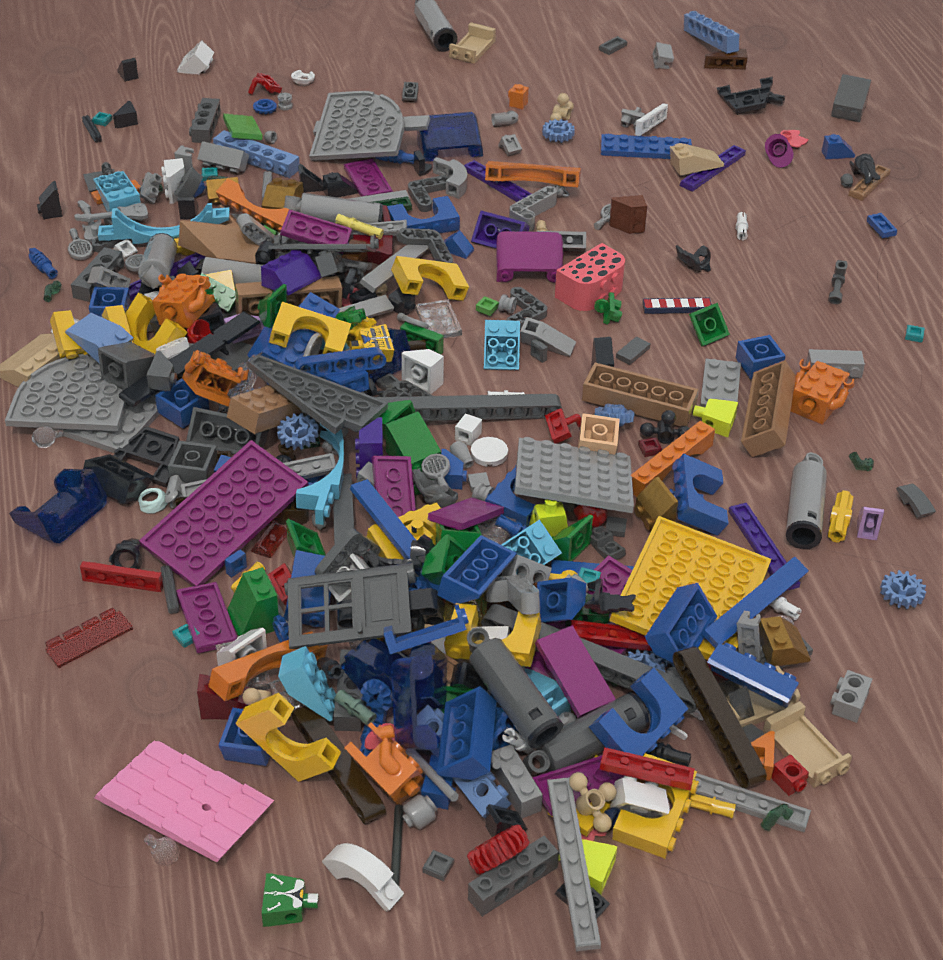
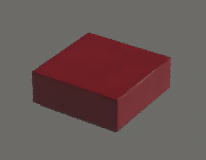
(649, 447)

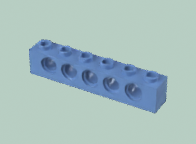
(711, 32)
(261, 154)
(474, 788)

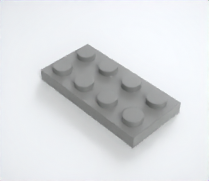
(720, 381)

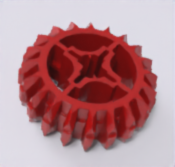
(498, 849)

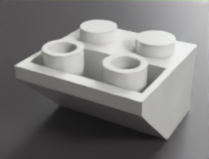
(172, 174)

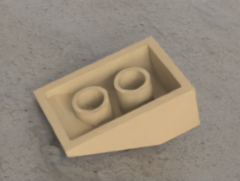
(692, 159)

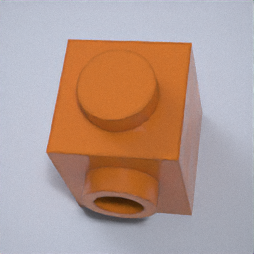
(518, 96)

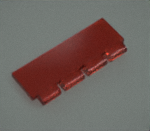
(94, 634)

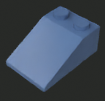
(97, 332)

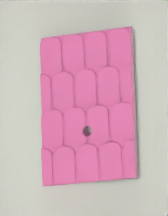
(185, 800)

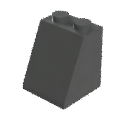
(851, 98)
(124, 363)

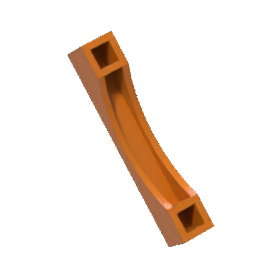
(531, 172)
(231, 194)
(694, 441)
(231, 678)

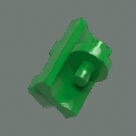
(609, 308)
(352, 316)

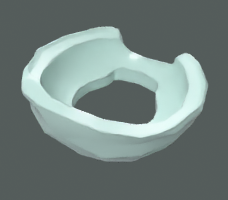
(152, 506)

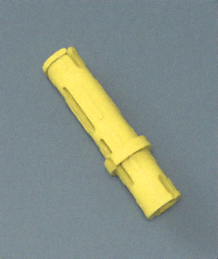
(359, 226)

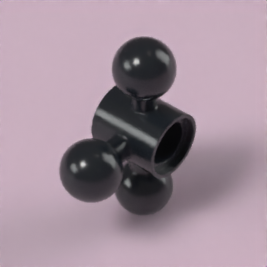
(664, 429)

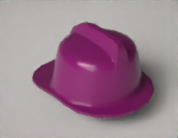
(779, 150)

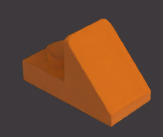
(765, 750)

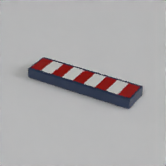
(674, 305)

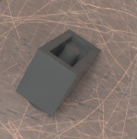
(161, 373)

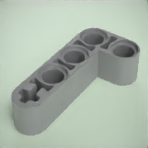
(533, 205)
(259, 233)
(517, 591)

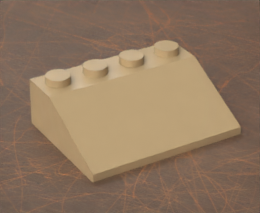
(29, 359)

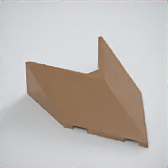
(217, 240)

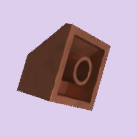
(628, 214)

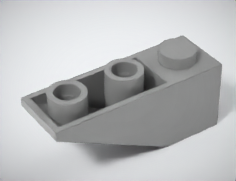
(553, 339)

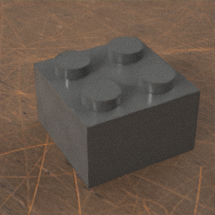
(193, 461)

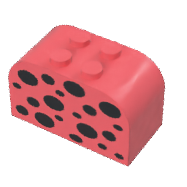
(590, 278)

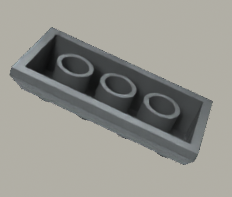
(218, 430)

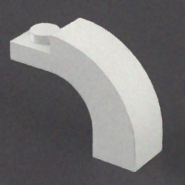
(366, 869)

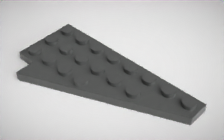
(323, 400)

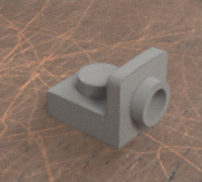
(510, 144)

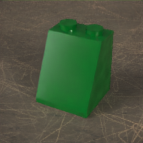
(410, 438)
(253, 603)

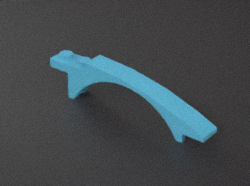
(126, 228)
(322, 493)

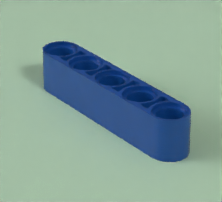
(349, 364)

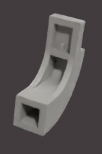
(457, 183)

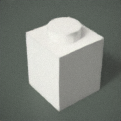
(468, 429)

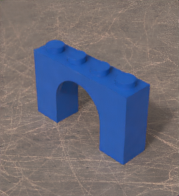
(445, 218)
(513, 506)
(691, 506)
(664, 710)

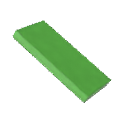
(242, 127)

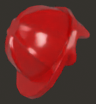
(197, 331)
(599, 514)

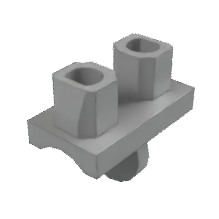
(631, 117)
(150, 187)

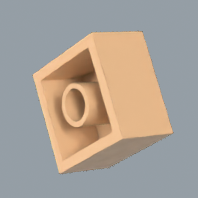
(599, 433)

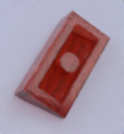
(270, 540)

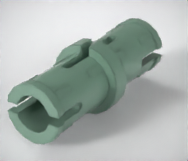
(355, 707)

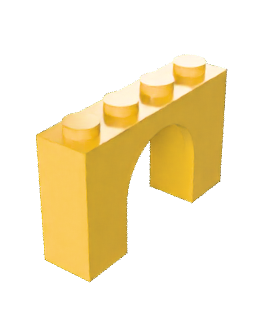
(410, 271)
(294, 318)
(138, 319)
(63, 320)
(388, 550)
(520, 641)
(300, 760)
(655, 834)

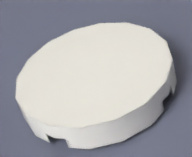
(489, 451)

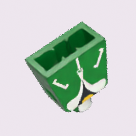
(285, 900)

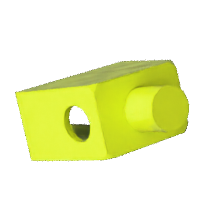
(718, 414)
(551, 515)
(599, 862)

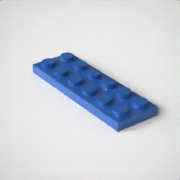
(639, 146)
(300, 338)

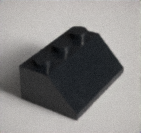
(119, 478)

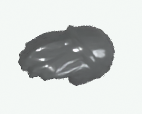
(432, 491)

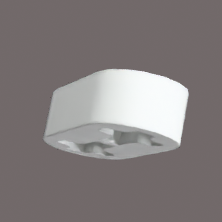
(174, 347)

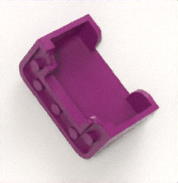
(528, 253)

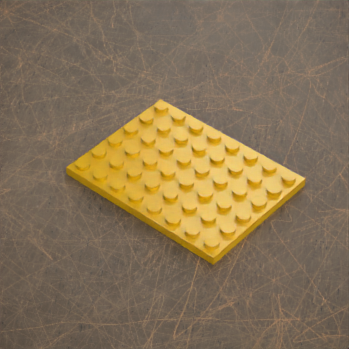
(682, 557)

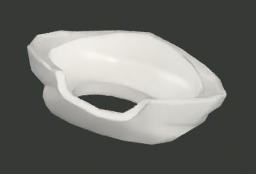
(297, 75)

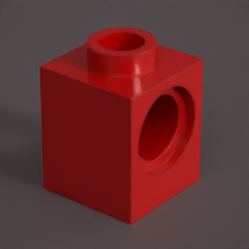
(790, 775)

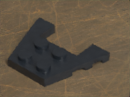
(749, 99)
(152, 448)

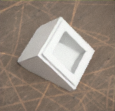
(126, 247)

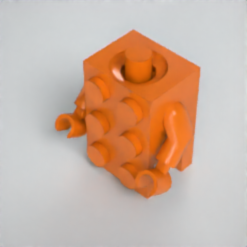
(182, 299)
(212, 377)
(819, 391)
(389, 765)

